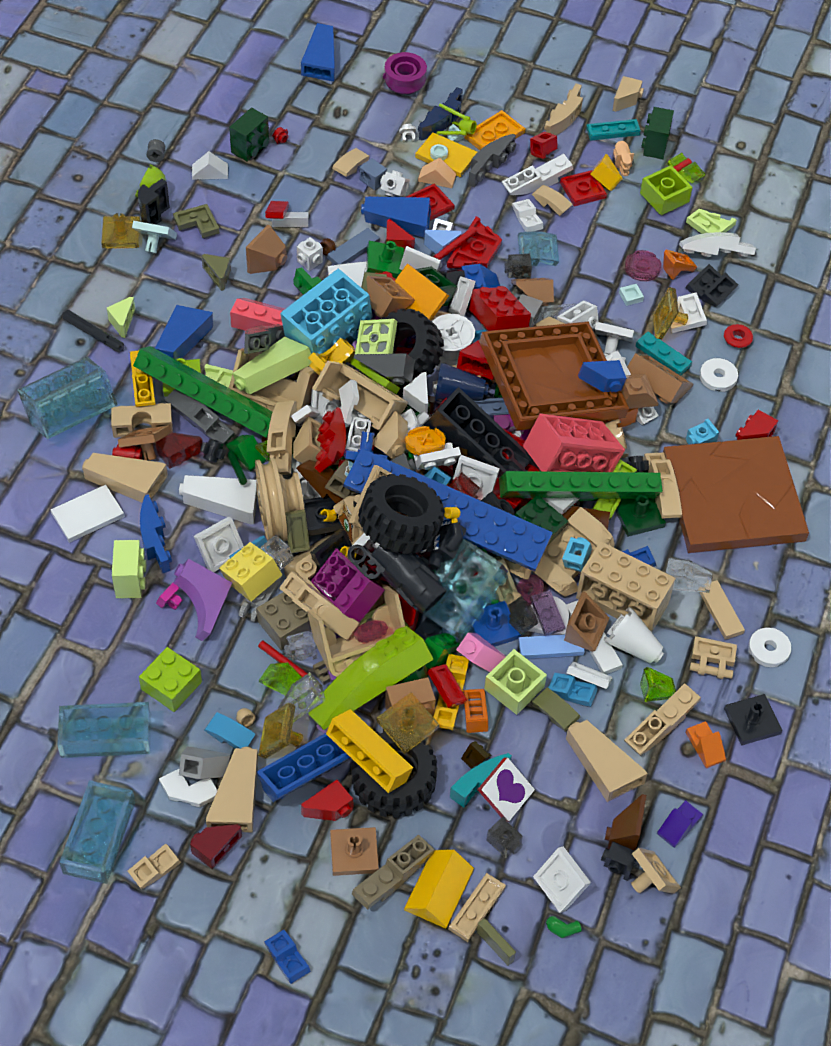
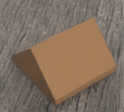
(586, 624)

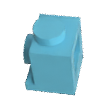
(702, 433)
(574, 547)

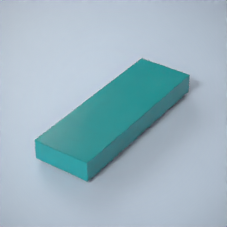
(613, 129)

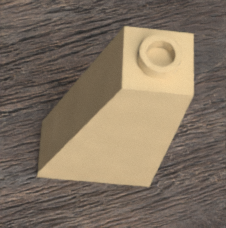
(125, 475)
(604, 761)
(237, 792)

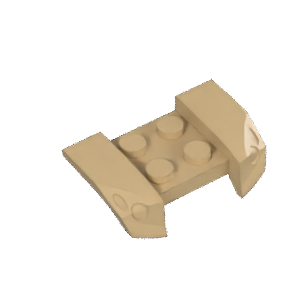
(551, 566)

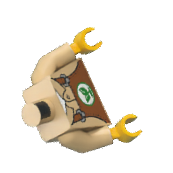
(344, 510)

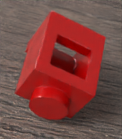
(543, 144)

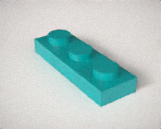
(663, 353)

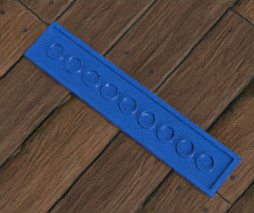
(484, 523)

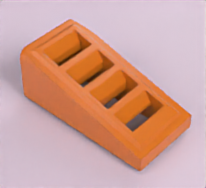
(475, 722)

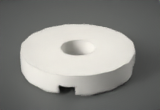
(720, 366)
(772, 637)

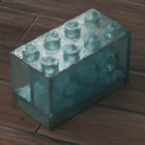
(67, 397)
(458, 576)

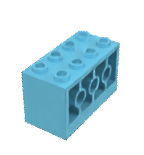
(327, 313)

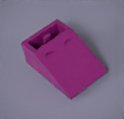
(347, 586)

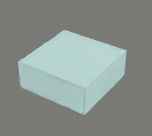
(631, 294)

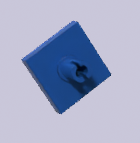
(352, 454)
(495, 625)

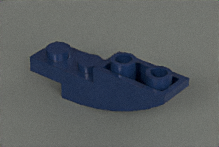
(440, 119)

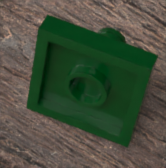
(639, 515)

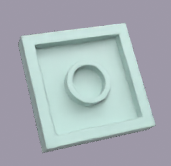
(154, 233)

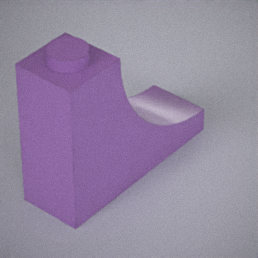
(206, 592)

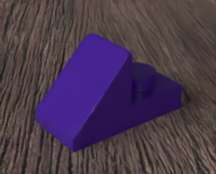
(679, 823)

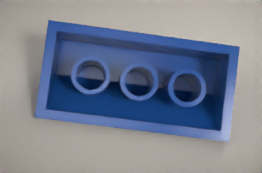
(301, 767)

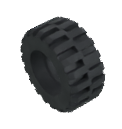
(428, 340)
(392, 529)
(407, 796)

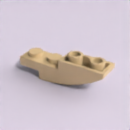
(565, 113)
(280, 435)
(669, 500)
(310, 599)
(663, 720)

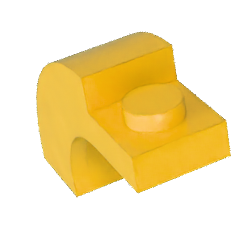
(340, 352)

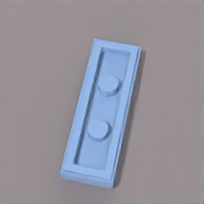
(547, 647)

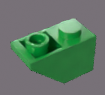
(440, 647)

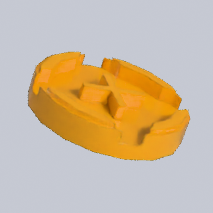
(424, 440)

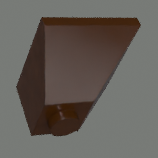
(627, 825)

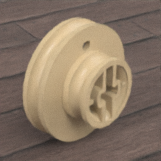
(276, 497)

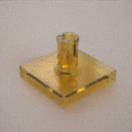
(118, 232)
(667, 313)
(407, 722)
(278, 731)

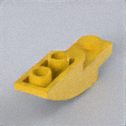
(142, 385)

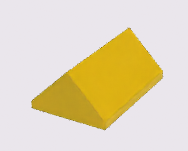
(440, 887)

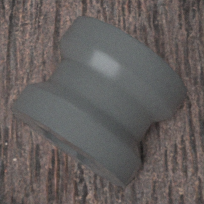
(155, 150)

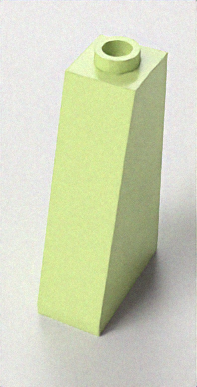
(272, 365)

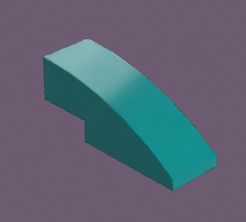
(468, 784)

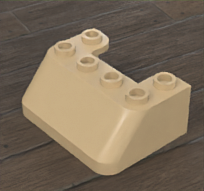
(281, 390)

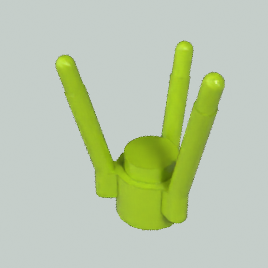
(466, 125)

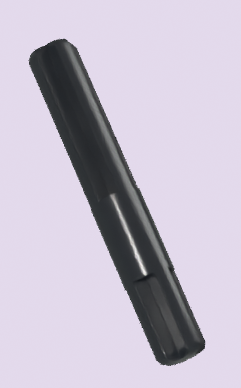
(93, 331)

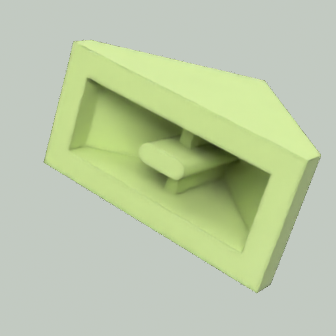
(121, 315)

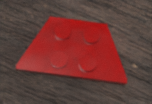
(477, 249)

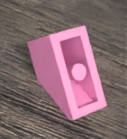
(480, 651)

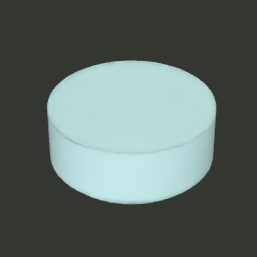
(439, 151)

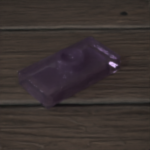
(547, 613)

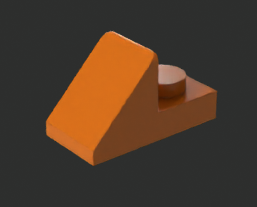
(676, 262)
(707, 744)

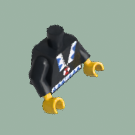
(447, 540)

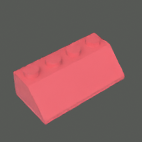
(251, 313)

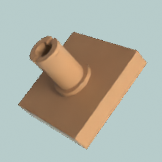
(146, 438)
(354, 851)

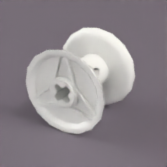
(456, 333)

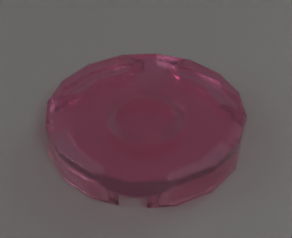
(642, 265)

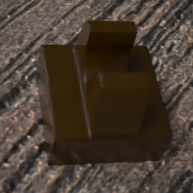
(475, 755)

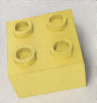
(250, 571)

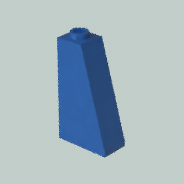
(319, 55)
(407, 212)
(184, 331)

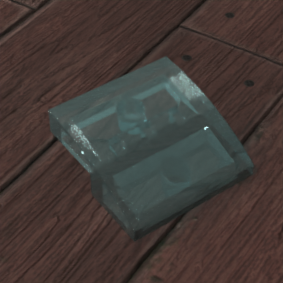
(540, 246)

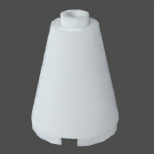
(634, 637)

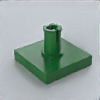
(384, 258)

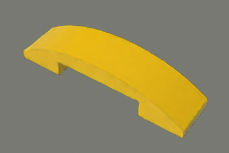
(447, 716)

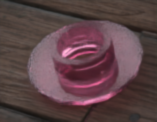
(525, 584)

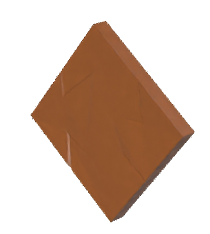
(541, 369)
(736, 495)

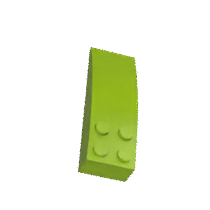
(371, 674)

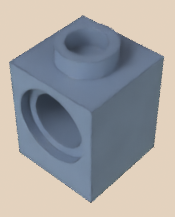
(371, 173)

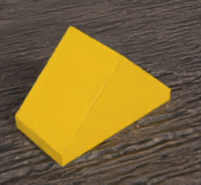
(606, 173)

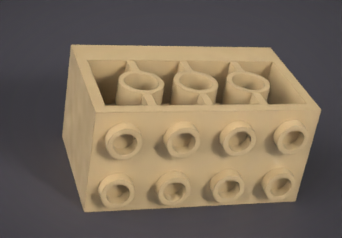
(622, 582)

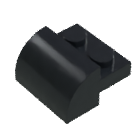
(153, 202)

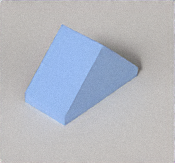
(439, 239)

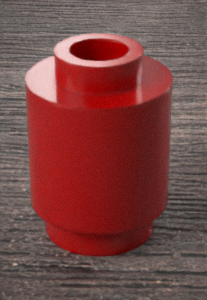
(128, 451)

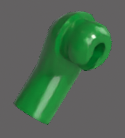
(562, 929)

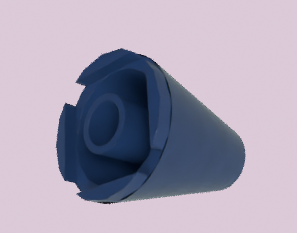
(451, 378)

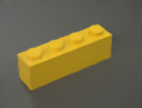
(369, 750)

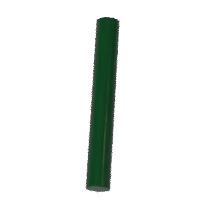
(237, 468)

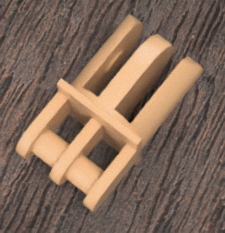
(623, 157)

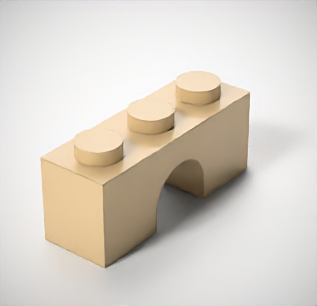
(126, 418)

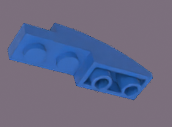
(152, 534)

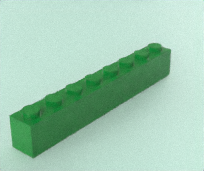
(204, 389)
(580, 485)

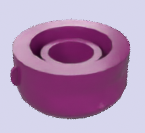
(405, 72)

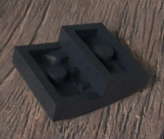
(711, 286)

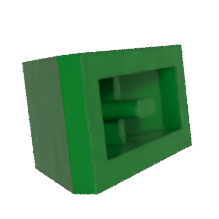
(245, 450)

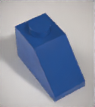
(603, 375)

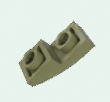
(556, 708)

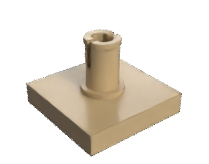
(654, 873)

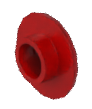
(740, 330)

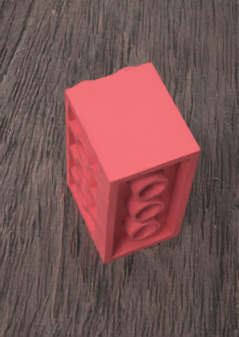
(572, 445)

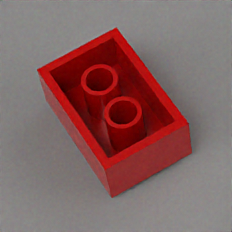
(498, 309)

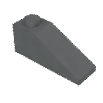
(395, 367)

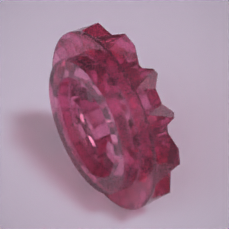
(370, 631)

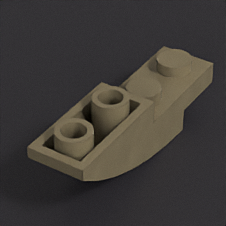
(394, 873)

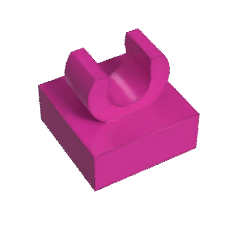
(169, 596)

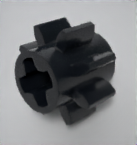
(213, 450)
(638, 463)

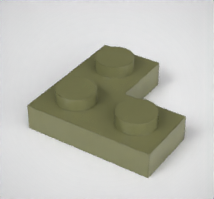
(197, 216)

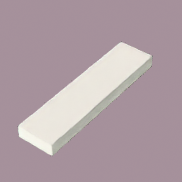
(604, 654)

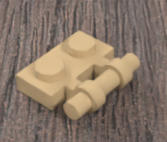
(715, 652)

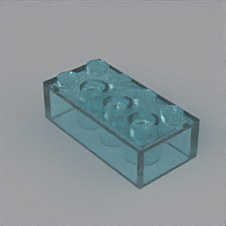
(104, 729)
(97, 832)

